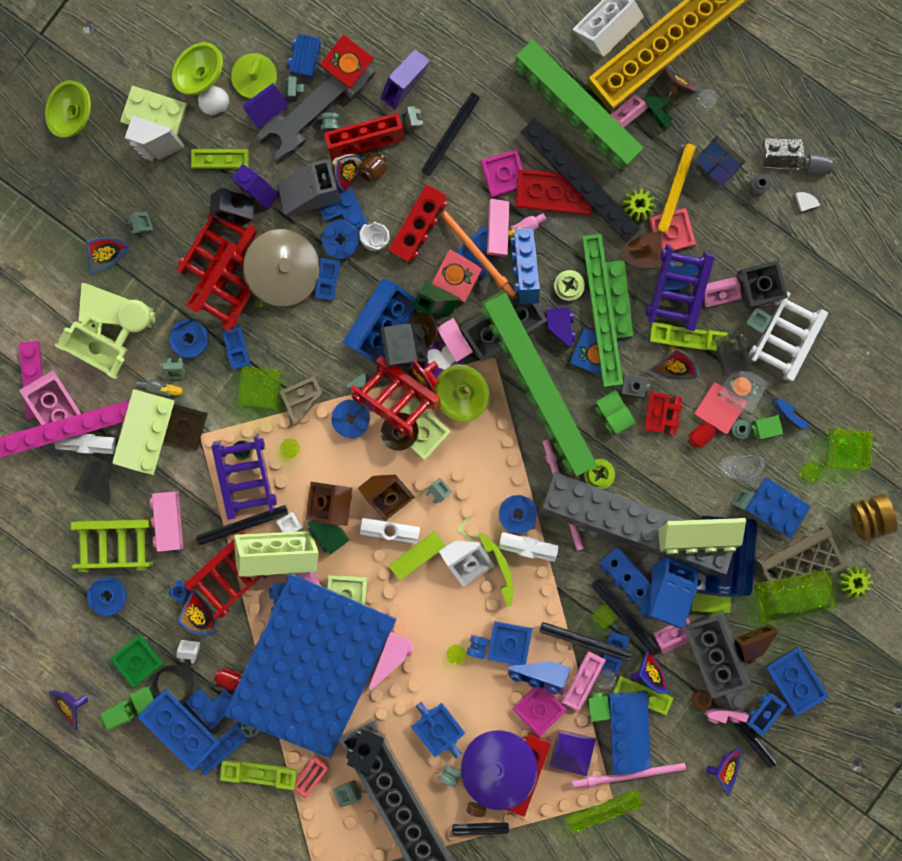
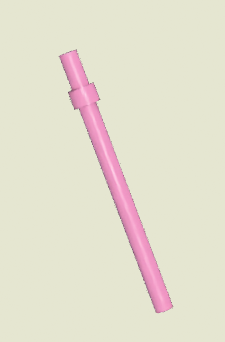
(551, 458)
(592, 781)

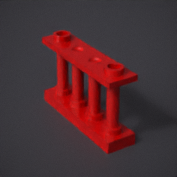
(247, 236)
(208, 285)
(399, 379)
(212, 570)

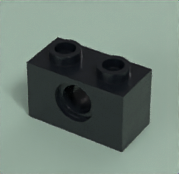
(231, 206)
(364, 761)

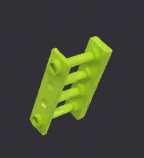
(101, 528)

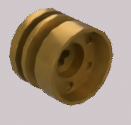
(873, 517)

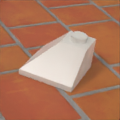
(466, 560)

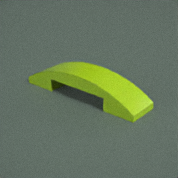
(685, 338)
(507, 590)
(258, 773)

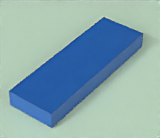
(228, 743)

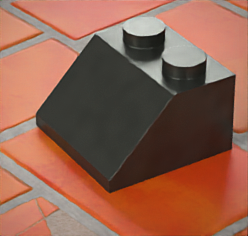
(762, 284)
(404, 344)

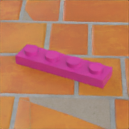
(31, 367)

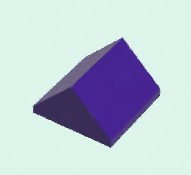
(265, 105)

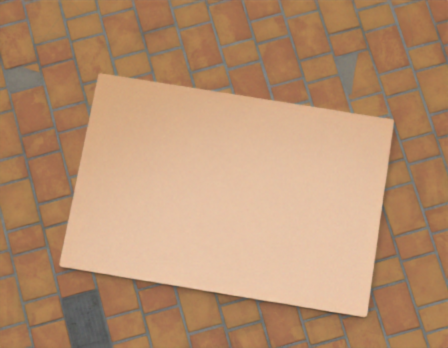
(431, 607)

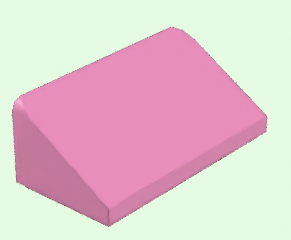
(722, 292)
(671, 637)

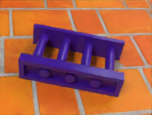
(694, 300)
(224, 470)

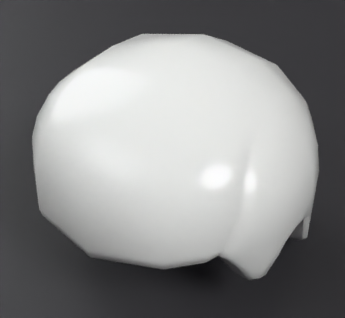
(213, 100)
(374, 236)

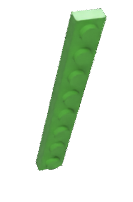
(602, 310)

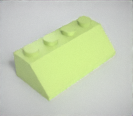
(143, 431)
(701, 535)
(275, 553)

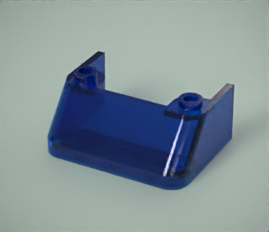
(741, 568)

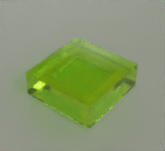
(604, 616)

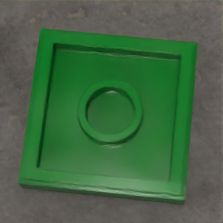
(136, 661)

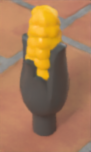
(159, 388)

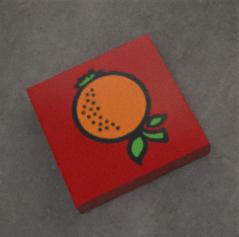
(347, 61)

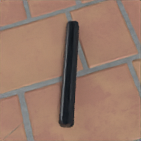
(450, 134)
(241, 525)
(626, 618)
(585, 641)

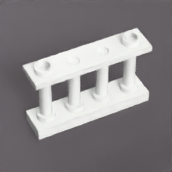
(799, 352)

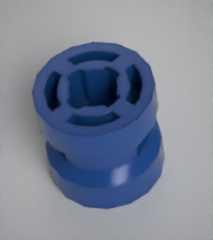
(479, 642)

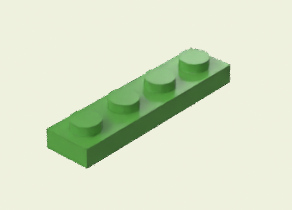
(619, 298)

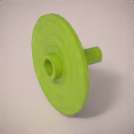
(253, 74)

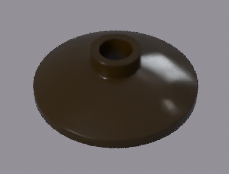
(429, 326)
(391, 436)

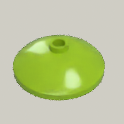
(197, 68)
(67, 109)
(454, 398)

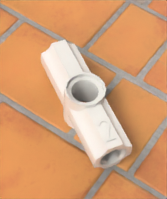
(88, 444)
(377, 529)
(528, 547)

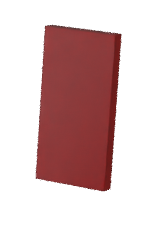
(548, 193)

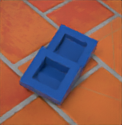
(327, 278)
(236, 347)
(786, 411)
(611, 662)

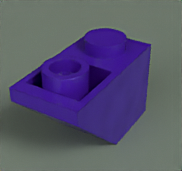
(559, 325)

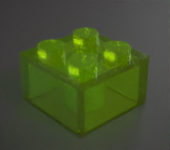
(260, 387)
(849, 449)

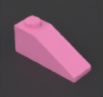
(392, 656)

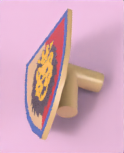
(346, 170)

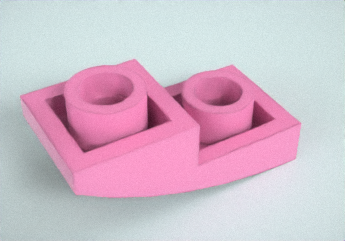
(454, 339)
(719, 715)

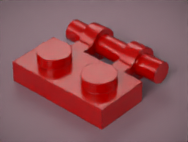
(657, 411)

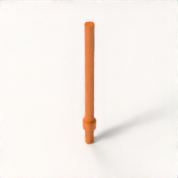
(501, 282)

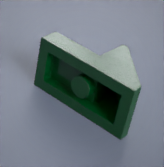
(655, 107)

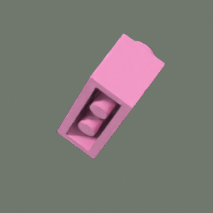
(166, 521)

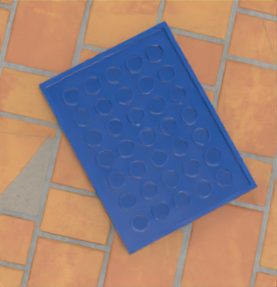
(310, 666)

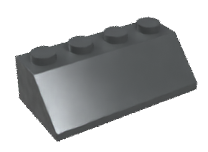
(483, 340)
(717, 654)

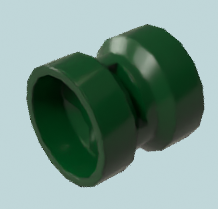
(242, 455)

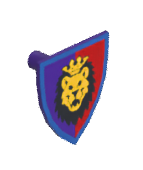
(651, 674)
(67, 705)
(727, 770)

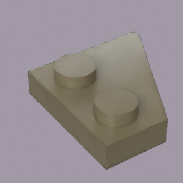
(301, 398)

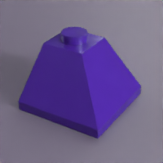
(572, 752)

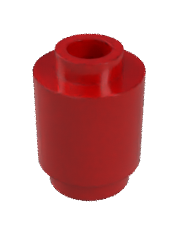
(701, 435)
(227, 679)

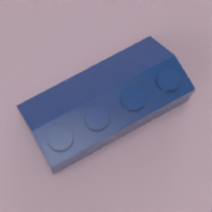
(385, 308)
(629, 732)

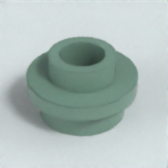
(735, 429)

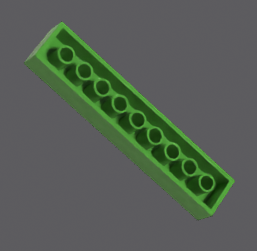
(538, 383)

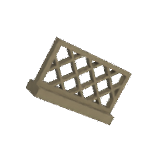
(798, 546)

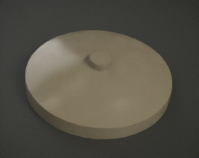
(281, 267)

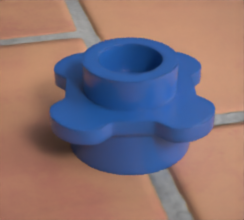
(179, 596)

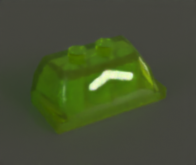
(794, 596)

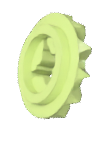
(567, 276)

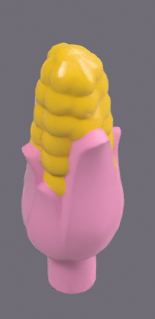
(529, 222)

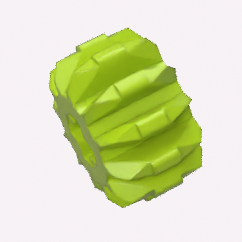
(642, 211)
(861, 578)

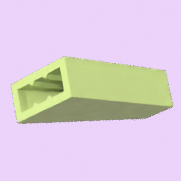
(103, 305)

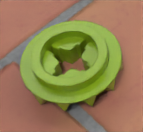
(608, 471)

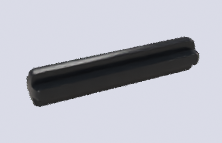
(756, 744)
(480, 828)

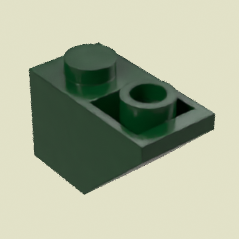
(435, 300)
(331, 536)

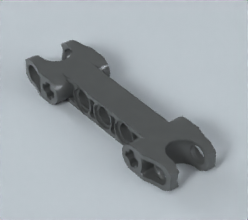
(290, 128)

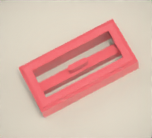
(320, 763)

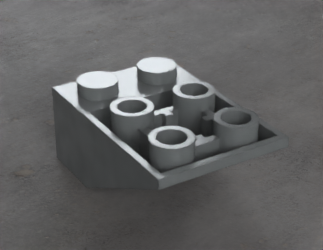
(309, 188)

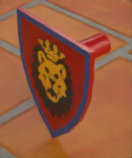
(424, 375)

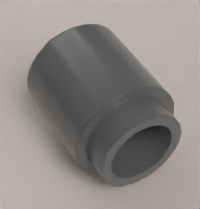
(817, 164)
(754, 186)

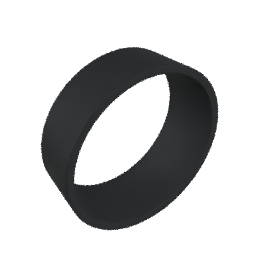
(154, 684)

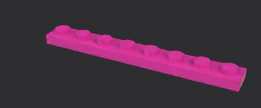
(63, 429)

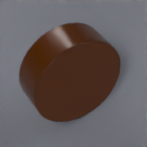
(701, 700)
(475, 809)

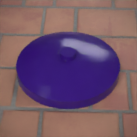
(499, 770)

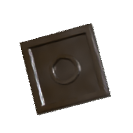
(185, 426)

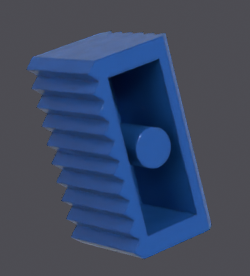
(304, 56)

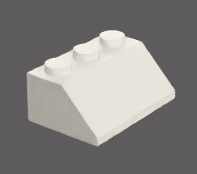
(608, 24)

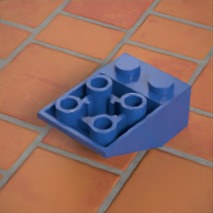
(672, 591)

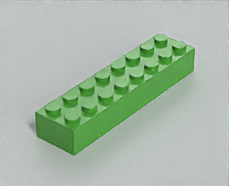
(577, 106)

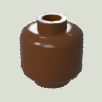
(373, 167)

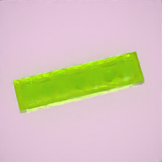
(604, 811)

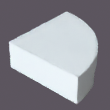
(806, 201)

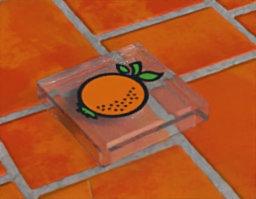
(743, 390)

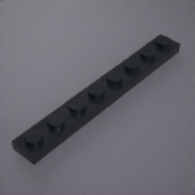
(580, 180)

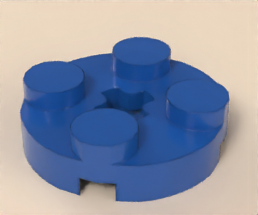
(330, 242)
(179, 334)
(345, 428)
(528, 516)
(100, 604)

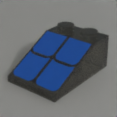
(717, 163)

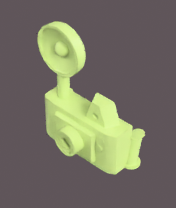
(96, 349)

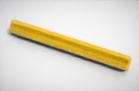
(676, 188)

